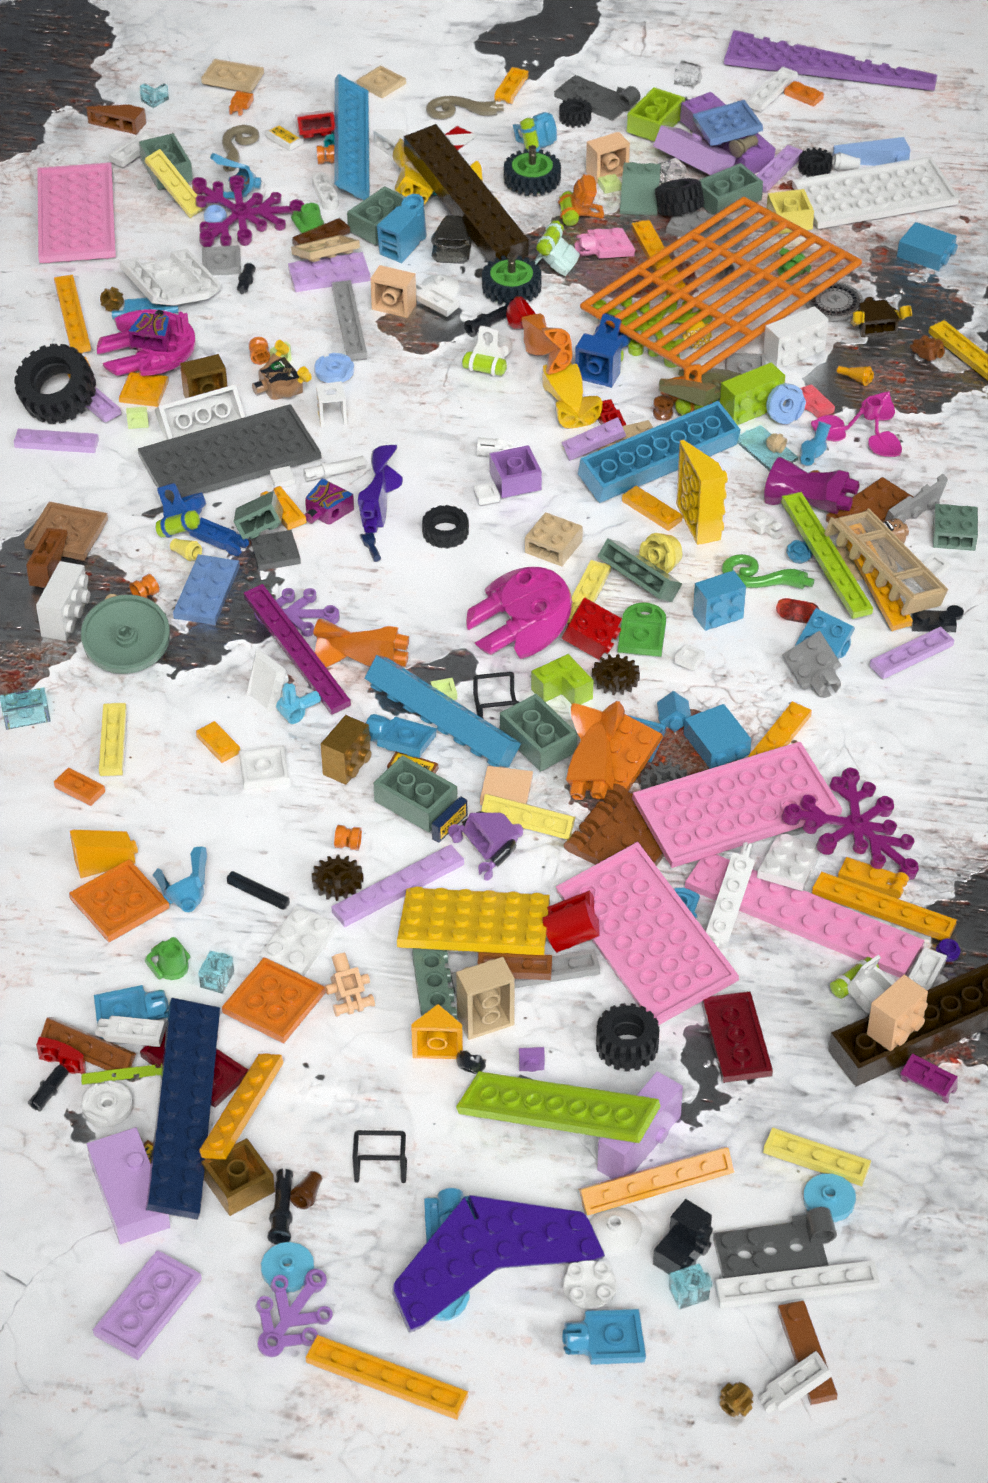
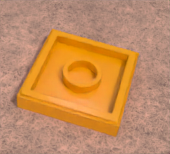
(143, 389)

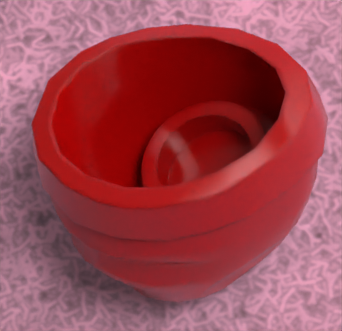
(516, 310)

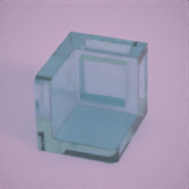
(152, 96)

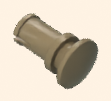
(740, 146)

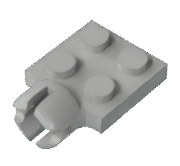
(815, 664)

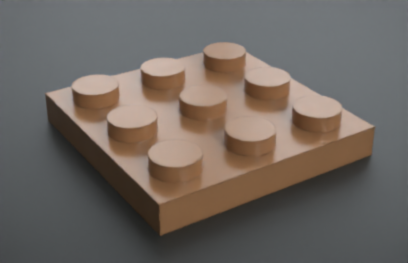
(81, 524)

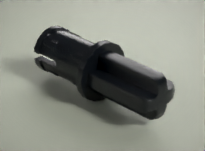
(246, 278)
(48, 1088)

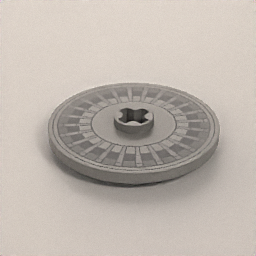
(837, 301)

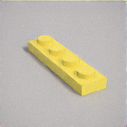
(173, 182)
(590, 584)
(112, 739)
(530, 816)
(816, 1156)

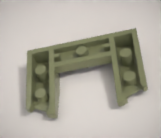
(694, 391)

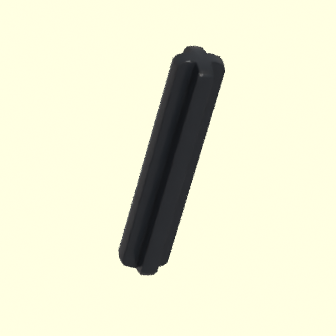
(258, 890)

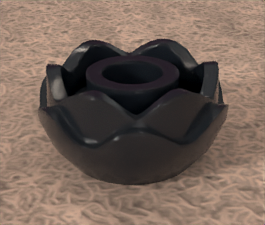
(470, 1062)

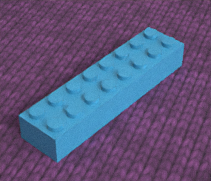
(656, 451)

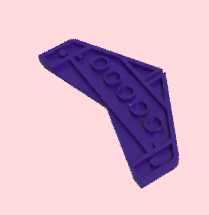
(471, 1249)

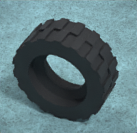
(445, 538)

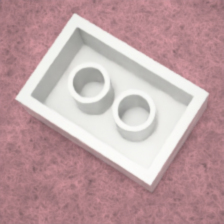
(795, 337)
(63, 601)

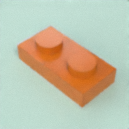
(804, 93)
(79, 786)

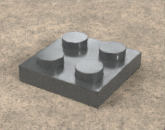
(275, 550)

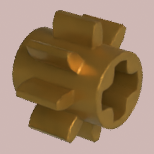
(111, 299)
(736, 1399)

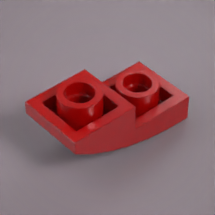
(609, 413)
(56, 1051)

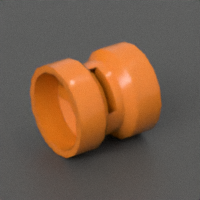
(329, 154)
(259, 350)
(145, 587)
(348, 837)

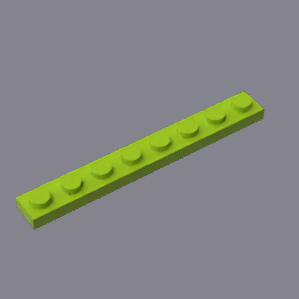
(827, 555)

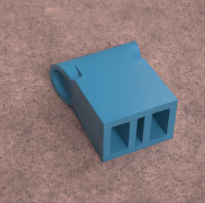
(402, 229)

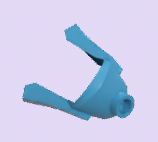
(250, 179)
(189, 891)

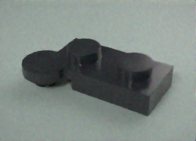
(930, 619)

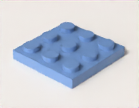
(727, 122)

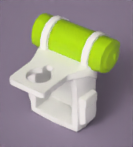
(488, 352)
(862, 982)

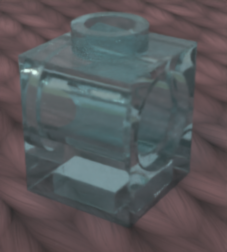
(216, 972)
(686, 1295)

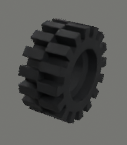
(575, 112)
(815, 162)

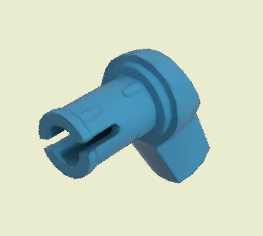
(816, 446)

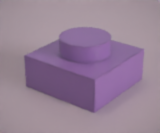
(531, 1059)

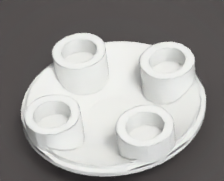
(589, 1284)

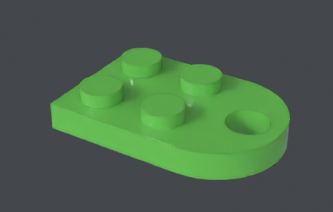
(641, 632)

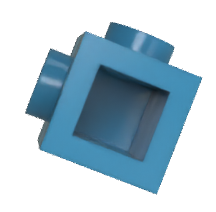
(673, 710)

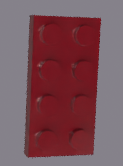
(737, 1037)
(227, 1072)

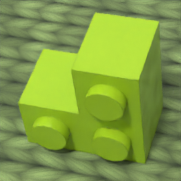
(563, 678)

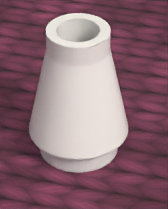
(844, 162)

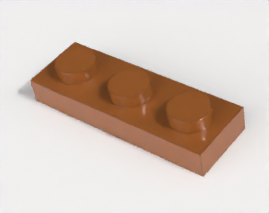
(523, 965)

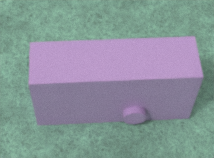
(693, 150)
(623, 1157)
(123, 1179)

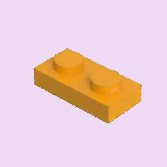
(218, 742)

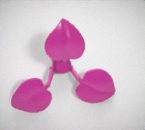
(874, 407)

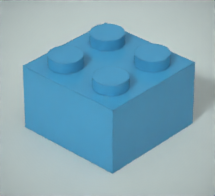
(719, 600)

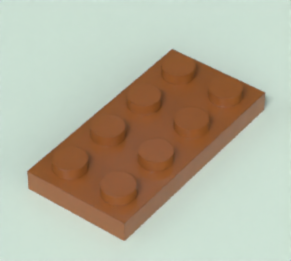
(877, 497)

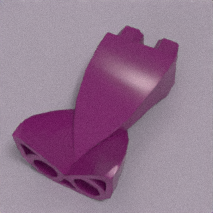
(820, 489)

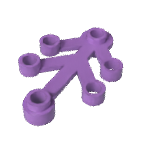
(296, 612)
(290, 1316)

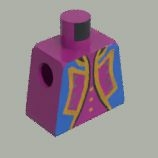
(151, 331)
(328, 503)

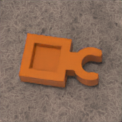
(240, 101)

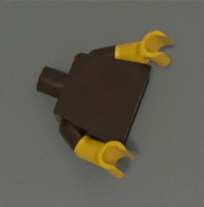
(878, 317)

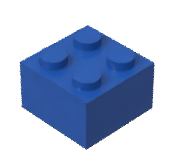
(598, 359)

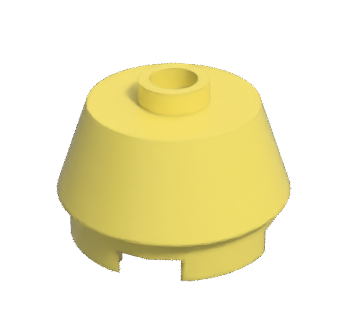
(662, 551)

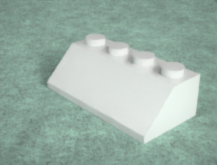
(199, 412)

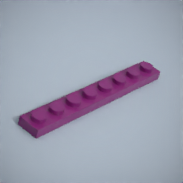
(297, 649)

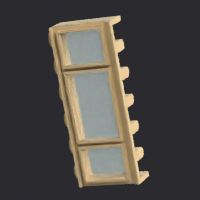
(891, 559)

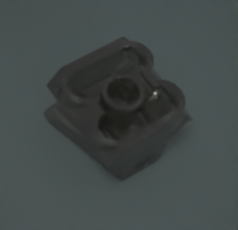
(451, 241)

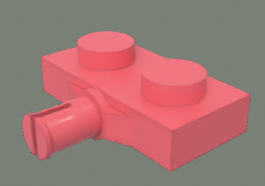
(817, 402)

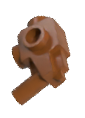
(928, 348)

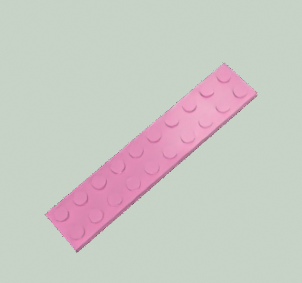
(813, 918)

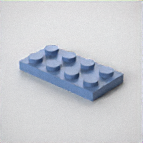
(206, 589)

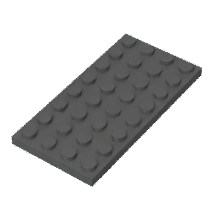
(230, 452)

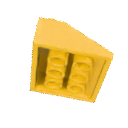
(701, 493)

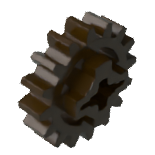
(615, 674)
(337, 877)

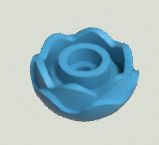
(799, 552)

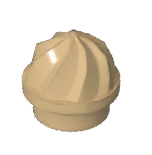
(776, 443)

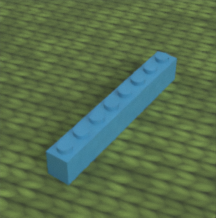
(442, 711)

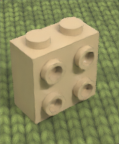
(553, 539)

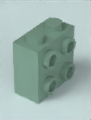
(258, 515)
(955, 527)

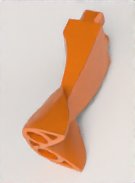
(547, 340)
(363, 646)
(592, 759)

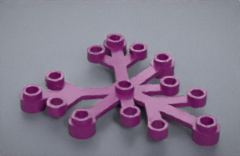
(239, 211)
(855, 823)

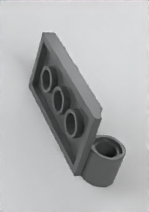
(603, 100)
(806, 1230)

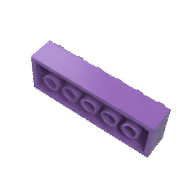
(754, 158)

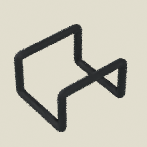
(479, 707)
(357, 1159)

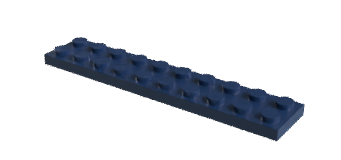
(183, 1109)

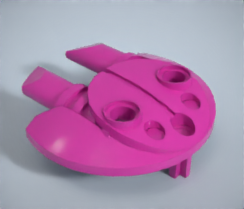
(148, 361)
(535, 602)

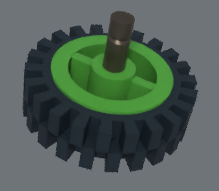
(532, 172)
(511, 278)

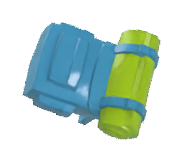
(536, 131)

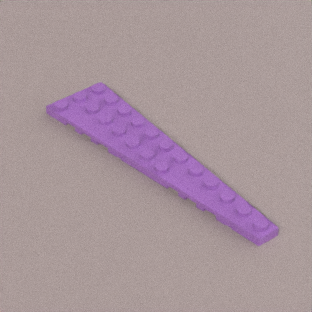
(768, 55)

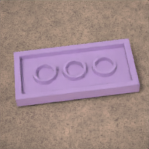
(321, 274)
(147, 1305)

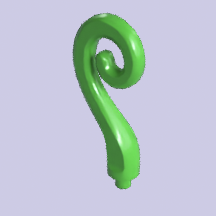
(783, 577)

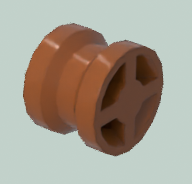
(663, 407)

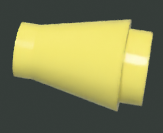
(186, 548)

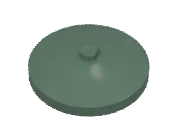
(125, 634)

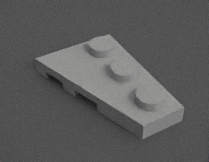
(921, 502)

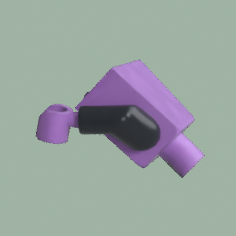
(491, 835)

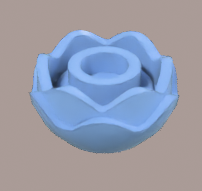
(215, 213)

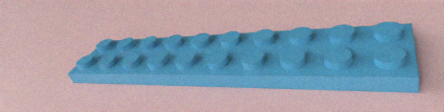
(351, 138)

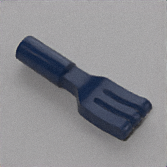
(369, 541)

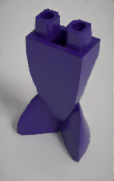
(373, 498)

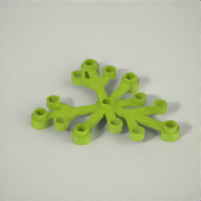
(636, 348)

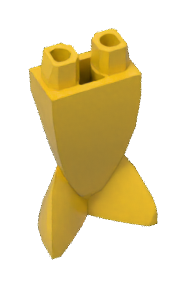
(409, 178)
(572, 407)

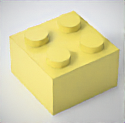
(793, 206)

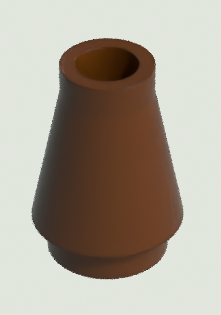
(305, 1192)

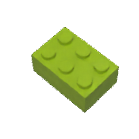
(652, 111)
(747, 393)

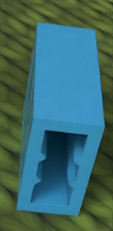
(927, 246)
(717, 736)

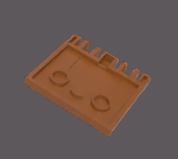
(613, 830)

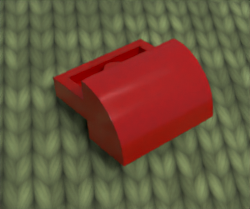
(571, 922)

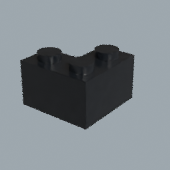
(686, 1238)

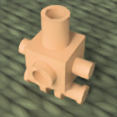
(348, 984)

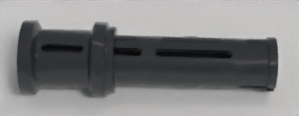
(472, 326)
(281, 1216)

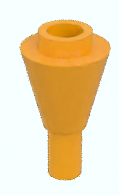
(863, 375)

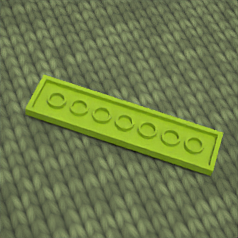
(559, 1107)

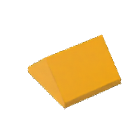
(436, 1035)

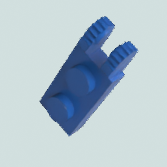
(219, 536)

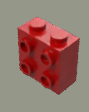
(315, 122)
(592, 629)

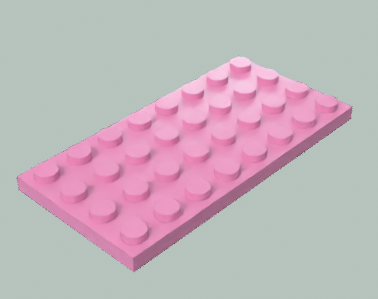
(75, 213)
(732, 803)
(650, 935)

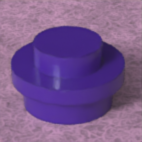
(950, 948)

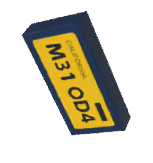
(452, 815)

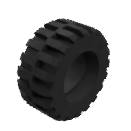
(45, 364)

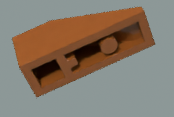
(118, 117)
(46, 557)

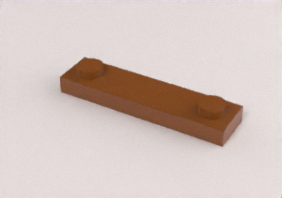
(95, 1049)
(803, 1343)

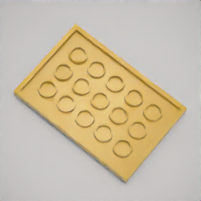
(473, 921)

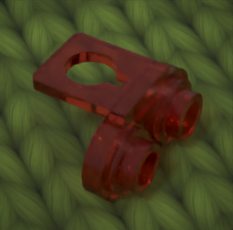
(795, 610)

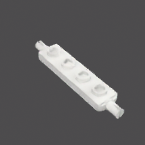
(730, 896)

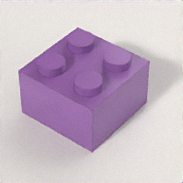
(515, 471)

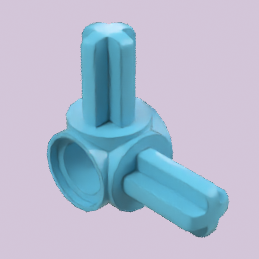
(292, 706)

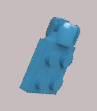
(400, 735)
(132, 1003)
(606, 1337)

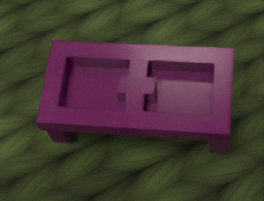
(930, 1077)

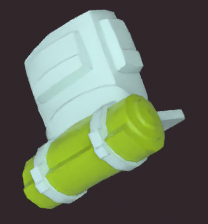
(555, 250)

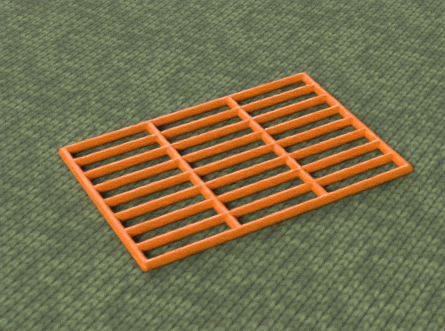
(711, 310)

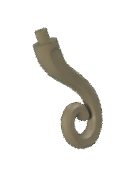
(485, 108)
(237, 131)

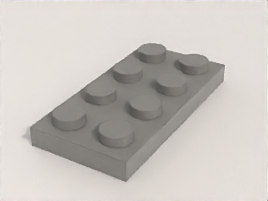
(682, 224)

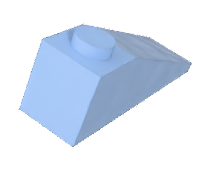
(877, 151)

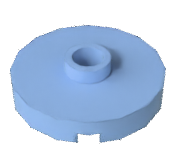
(334, 368)
(794, 403)

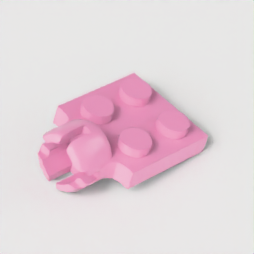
(604, 243)

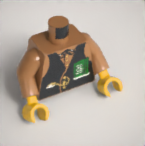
(279, 377)

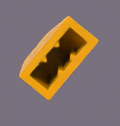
(101, 850)

